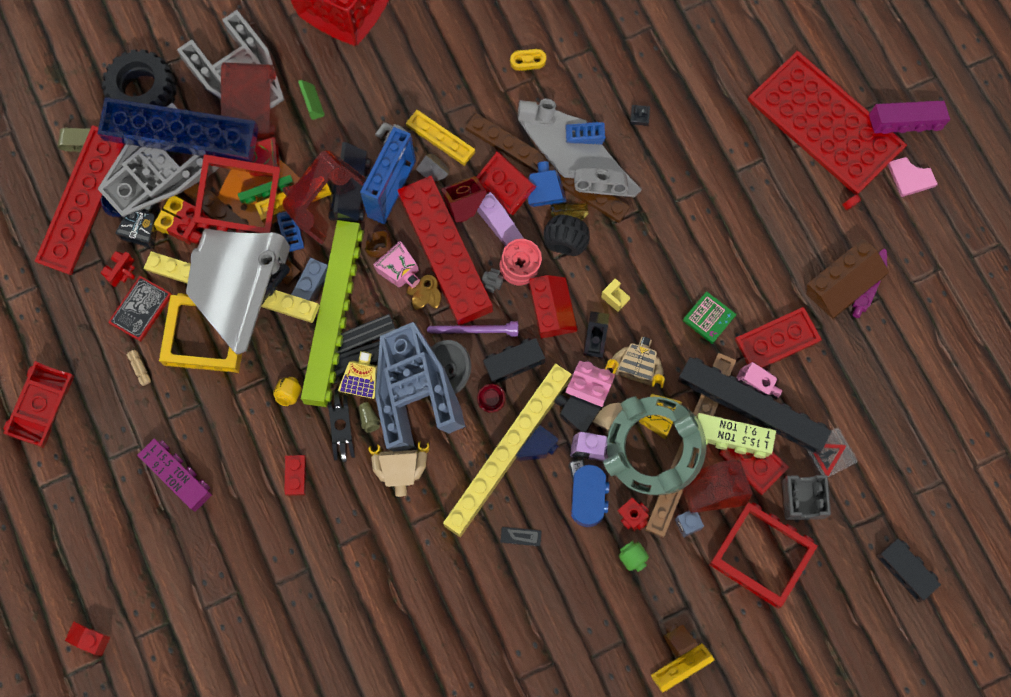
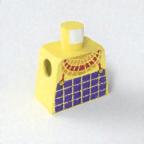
(360, 377)

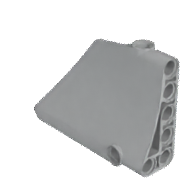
(231, 279)

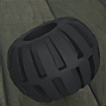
(566, 235)

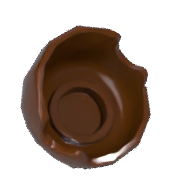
(379, 245)

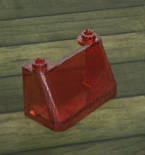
(247, 94)

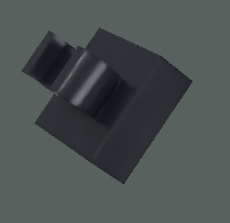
(640, 115)

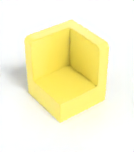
(614, 295)

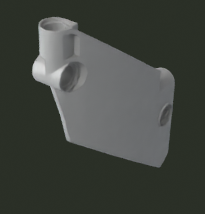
(587, 163)

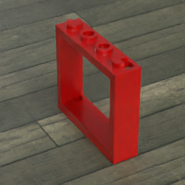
(241, 166)
(747, 582)

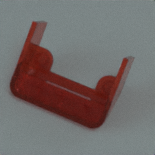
(324, 168)

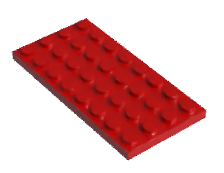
(826, 122)

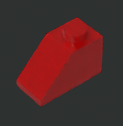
(87, 639)

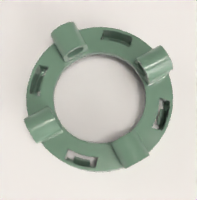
(687, 426)

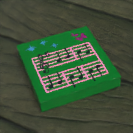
(709, 317)

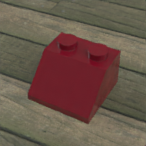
(464, 198)

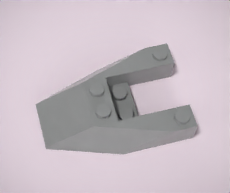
(250, 51)
(147, 177)

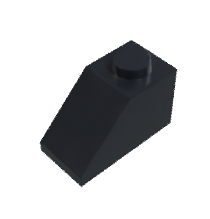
(596, 334)

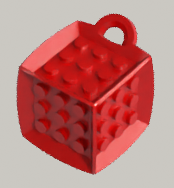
(341, 18)

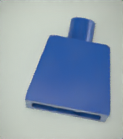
(548, 189)

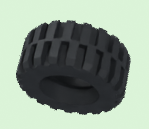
(139, 64)

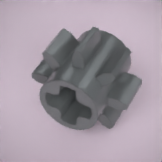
(492, 280)

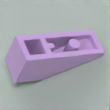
(498, 219)

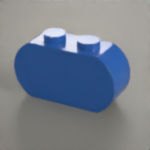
(589, 496)

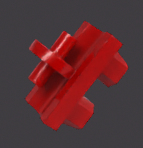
(122, 269)

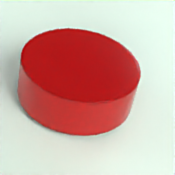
(851, 202)

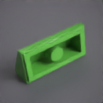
(311, 99)

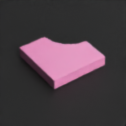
(910, 178)

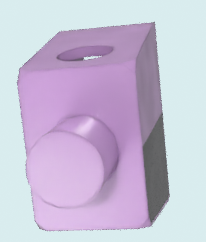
(589, 446)

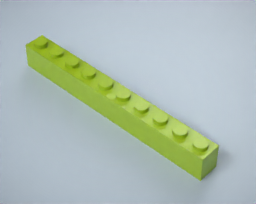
(331, 314)

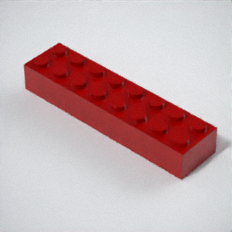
(445, 251)

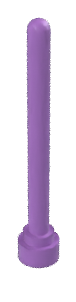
(510, 328)

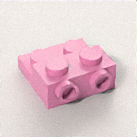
(590, 383)

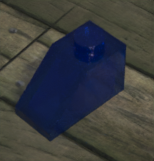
(538, 445)

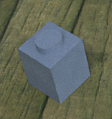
(689, 523)

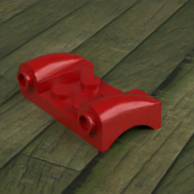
(38, 404)

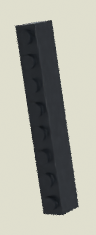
(754, 406)

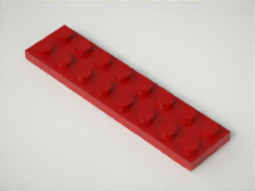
(78, 204)

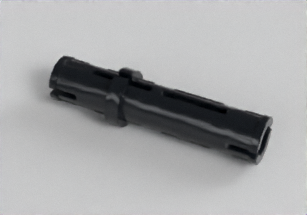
(275, 280)

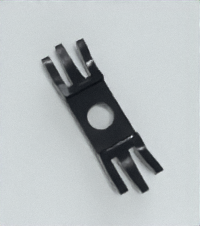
(340, 436)

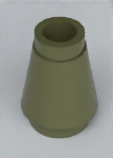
(369, 419)

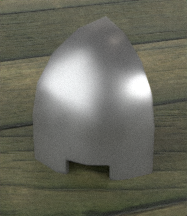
(433, 166)

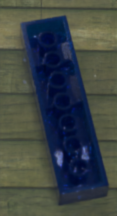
(177, 130)

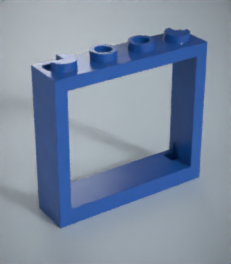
(388, 175)

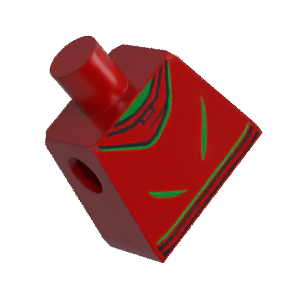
(266, 153)

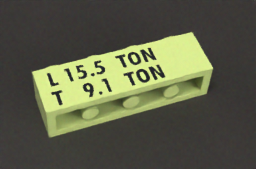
(737, 436)

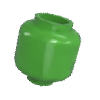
(634, 556)

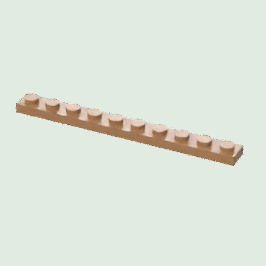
(667, 504)

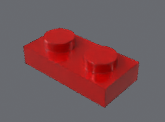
(295, 475)

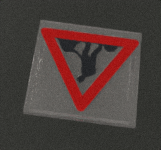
(835, 455)

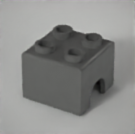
(806, 497)

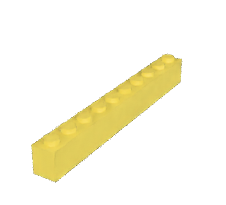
(506, 451)

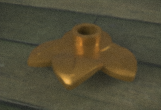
(424, 295)

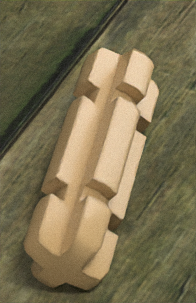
(138, 367)

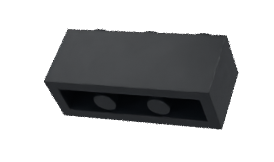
(513, 360)
(909, 570)

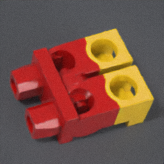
(179, 221)

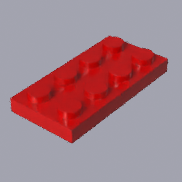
(778, 339)

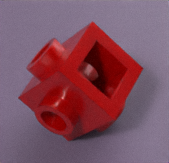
(631, 508)

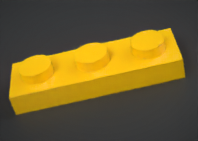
(682, 667)

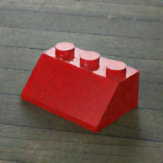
(552, 306)

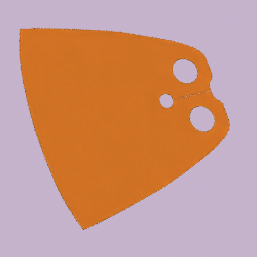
(240, 181)

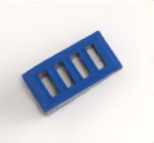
(585, 127)
(285, 220)

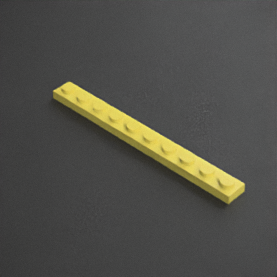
(278, 302)

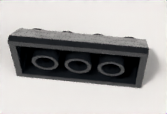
(348, 198)

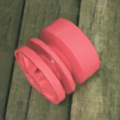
(525, 253)

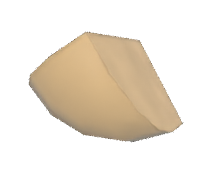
(607, 416)

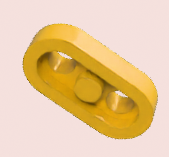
(527, 58)

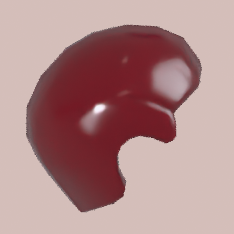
(491, 398)

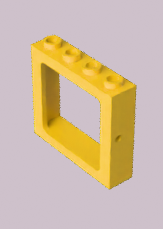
(230, 364)

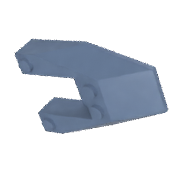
(407, 374)

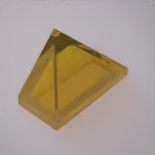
(576, 210)

